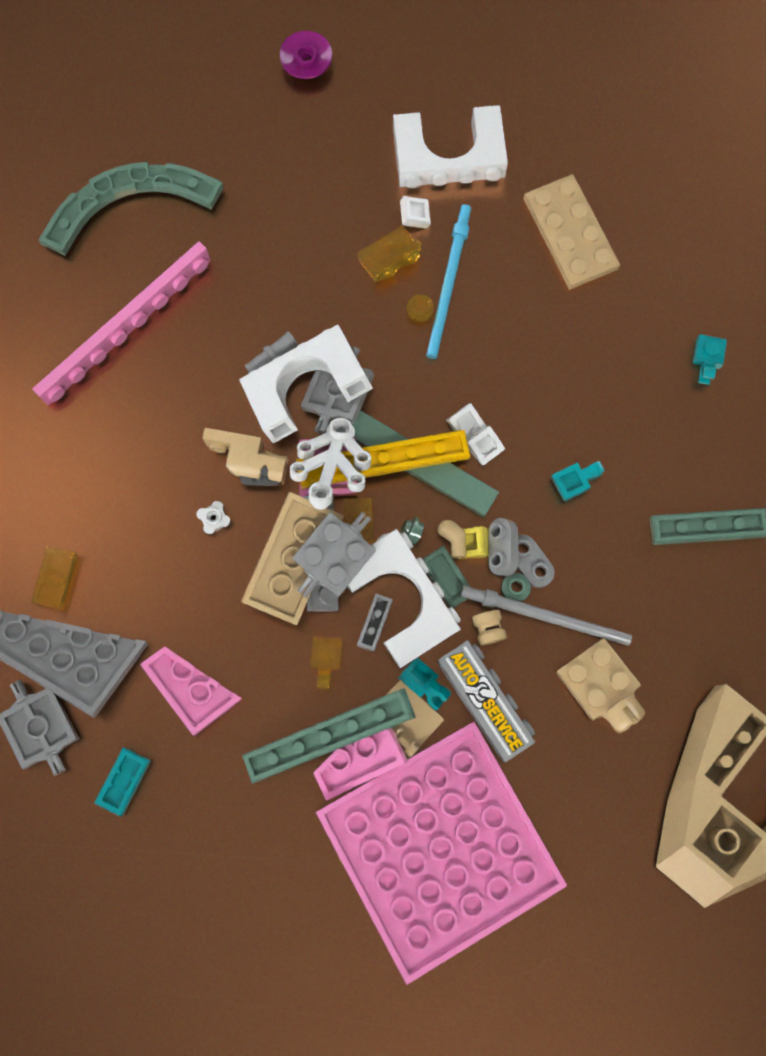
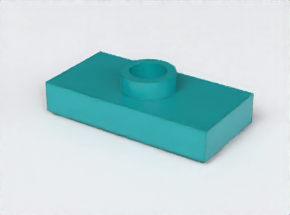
(122, 781)

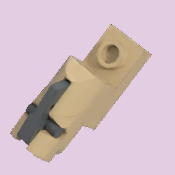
(247, 458)

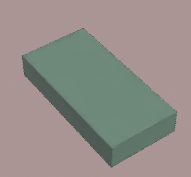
(447, 575)

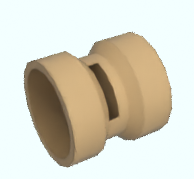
(487, 621)

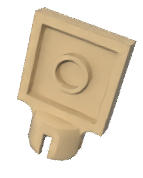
(603, 686)

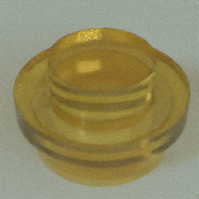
(420, 308)

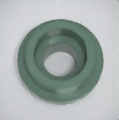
(413, 529)
(509, 593)

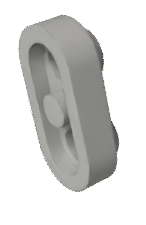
(503, 546)
(534, 559)

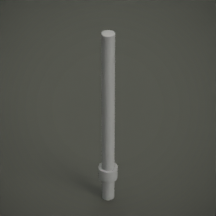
(492, 599)

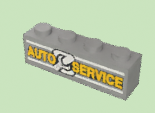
(486, 701)

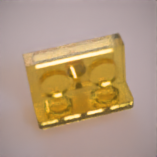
(390, 254)

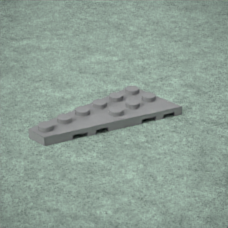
(68, 658)

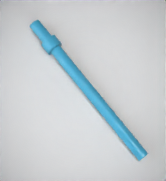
(459, 234)

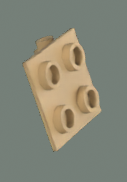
(417, 730)

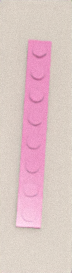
(116, 329)

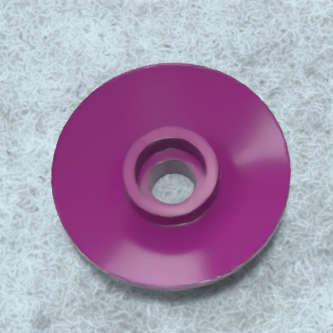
(304, 46)

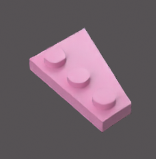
(189, 692)
(359, 763)

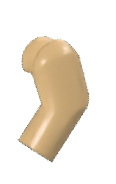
(454, 534)

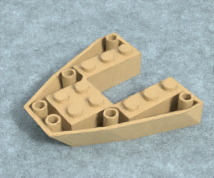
(704, 838)

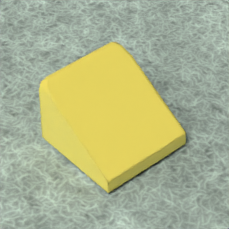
(476, 542)

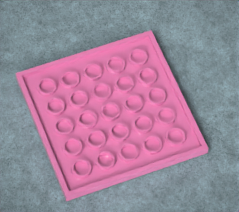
(440, 851)

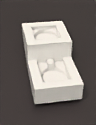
(480, 438)

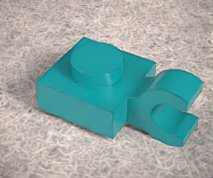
(710, 355)
(574, 481)
(423, 680)

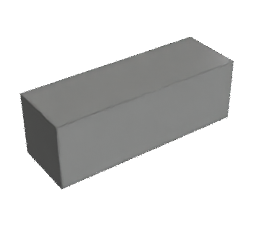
(374, 623)

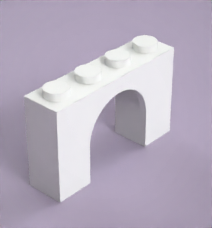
(421, 167)
(269, 384)
(434, 620)

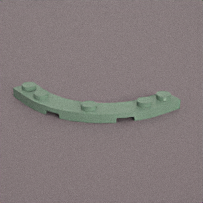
(121, 182)

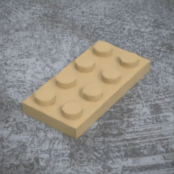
(571, 231)
(277, 575)

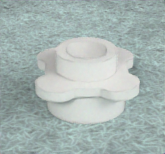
(221, 520)

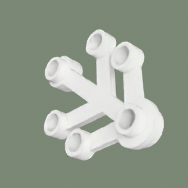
(338, 434)

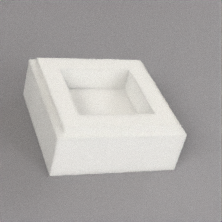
(415, 212)

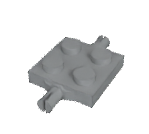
(327, 400)
(334, 554)
(37, 728)

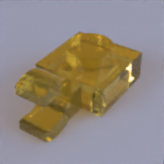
(326, 657)

